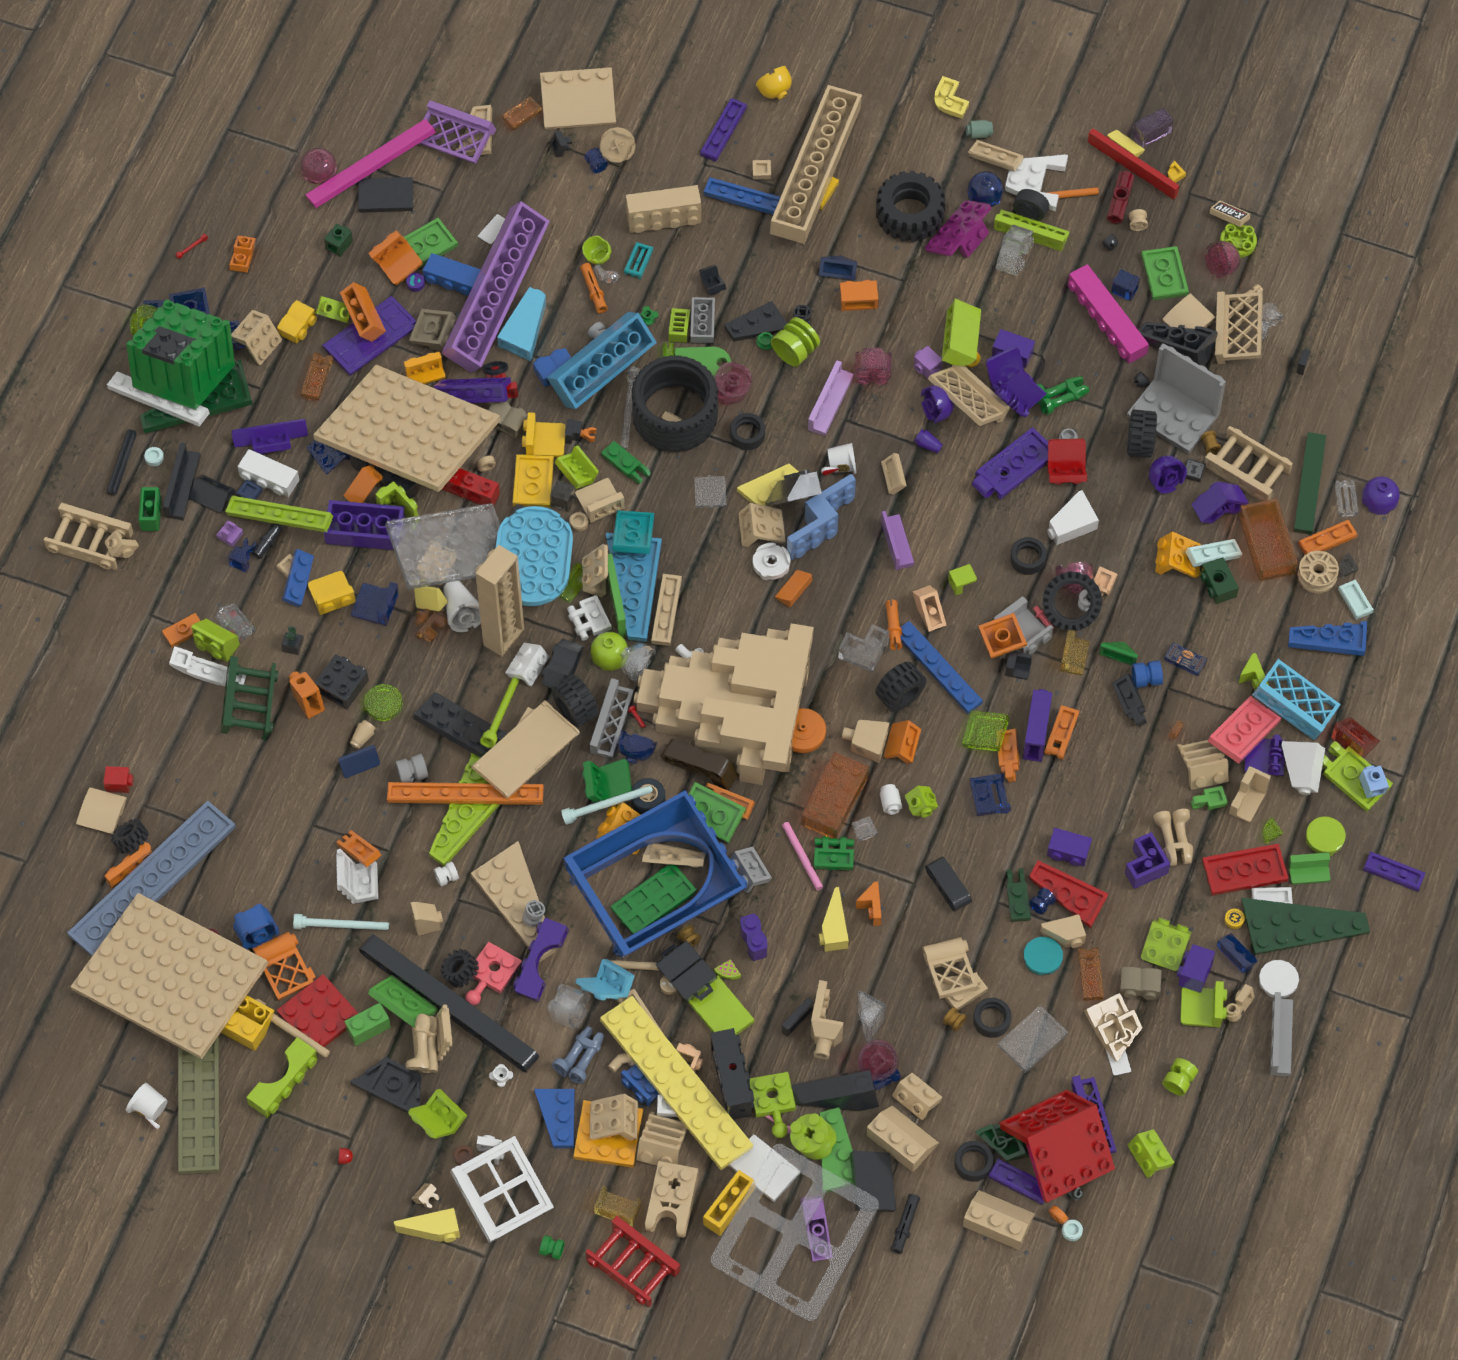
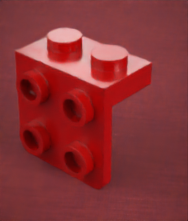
(1067, 461)

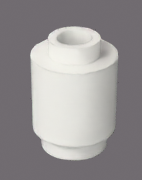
(890, 799)

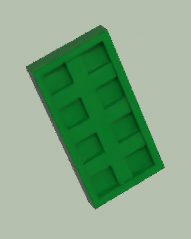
(653, 899)

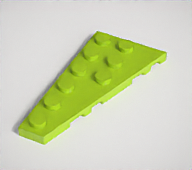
(461, 821)

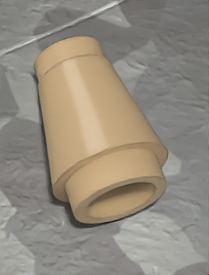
(362, 734)

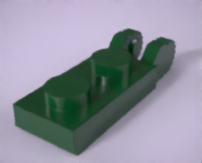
(1018, 897)

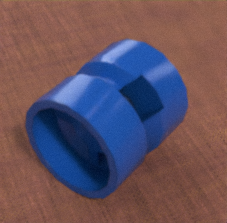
(1145, 674)

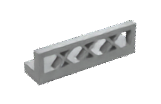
(605, 715)
(1281, 1036)

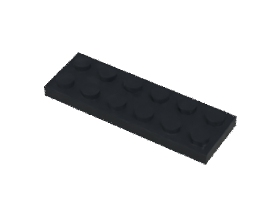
(455, 723)

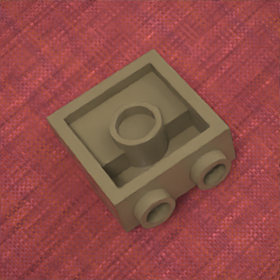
(433, 328)

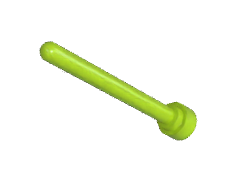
(489, 737)

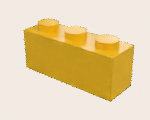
(727, 1203)

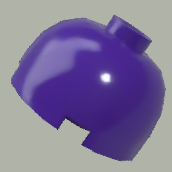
(936, 403)
(1167, 473)
(1380, 495)

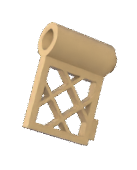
(948, 953)

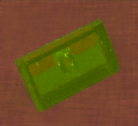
(574, 583)

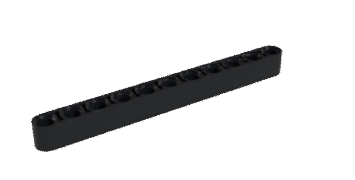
(459, 1009)

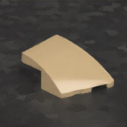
(1114, 1024)

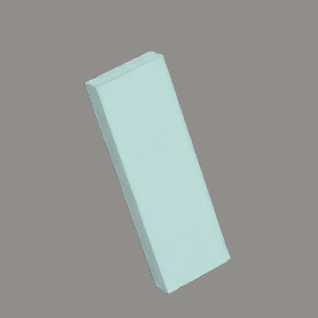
(1205, 553)

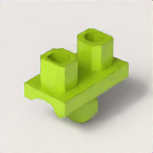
(333, 309)

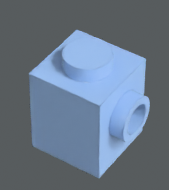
(1373, 781)

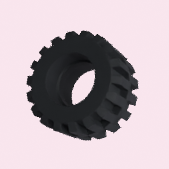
(1142, 433)
(900, 686)
(574, 700)

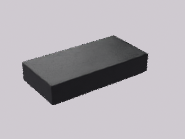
(797, 1017)

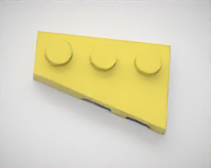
(759, 489)

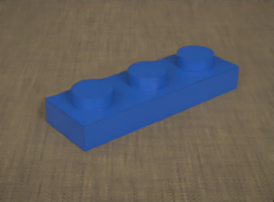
(297, 578)

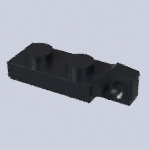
(1130, 699)

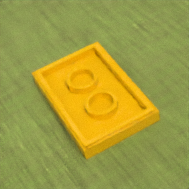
(533, 480)

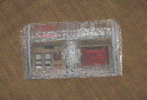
(235, 621)

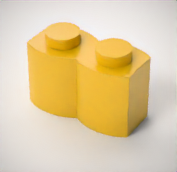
(296, 322)

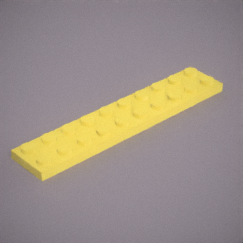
(676, 1083)

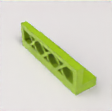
(1042, 233)

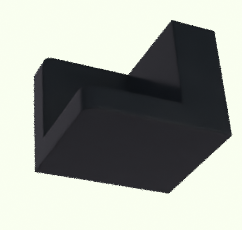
(1018, 665)

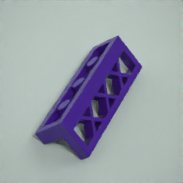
(476, 389)
(1077, 1088)

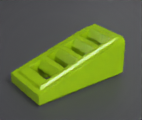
(675, 336)

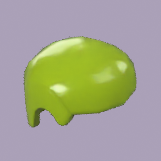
(596, 250)

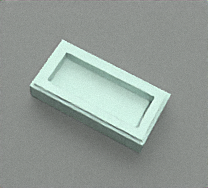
(1355, 599)

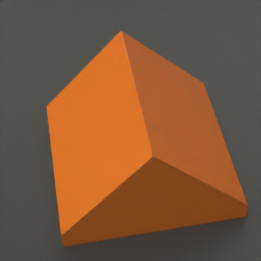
(1002, 635)

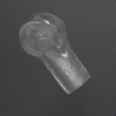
(606, 276)

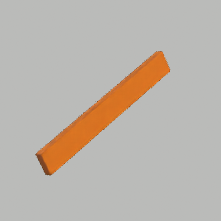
(461, 793)

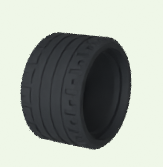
(674, 372)

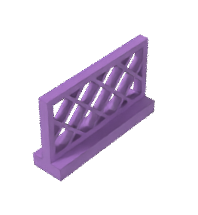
(462, 120)

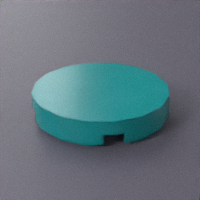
(1043, 955)

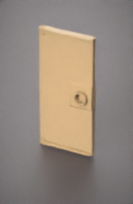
(525, 749)

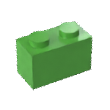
(367, 1024)

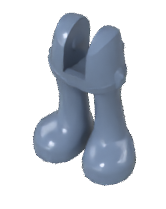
(582, 1042)

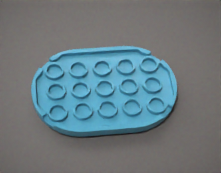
(543, 552)

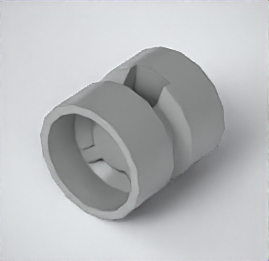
(411, 769)

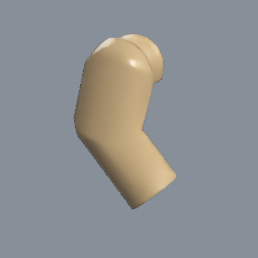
(619, 1060)

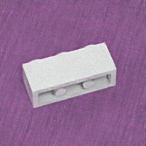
(268, 473)

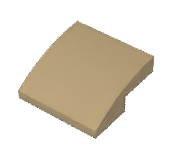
(1189, 313)
(101, 810)

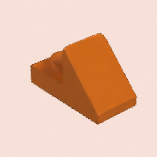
(871, 900)

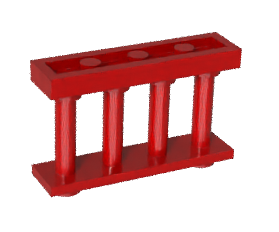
(636, 1241)

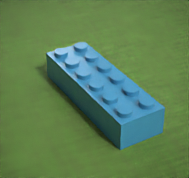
(601, 360)

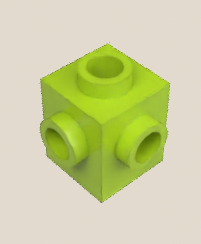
(921, 801)

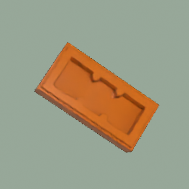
(180, 631)

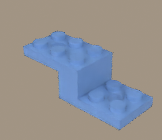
(821, 517)

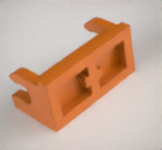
(363, 484)

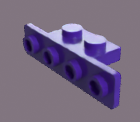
(270, 436)

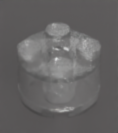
(569, 1006)

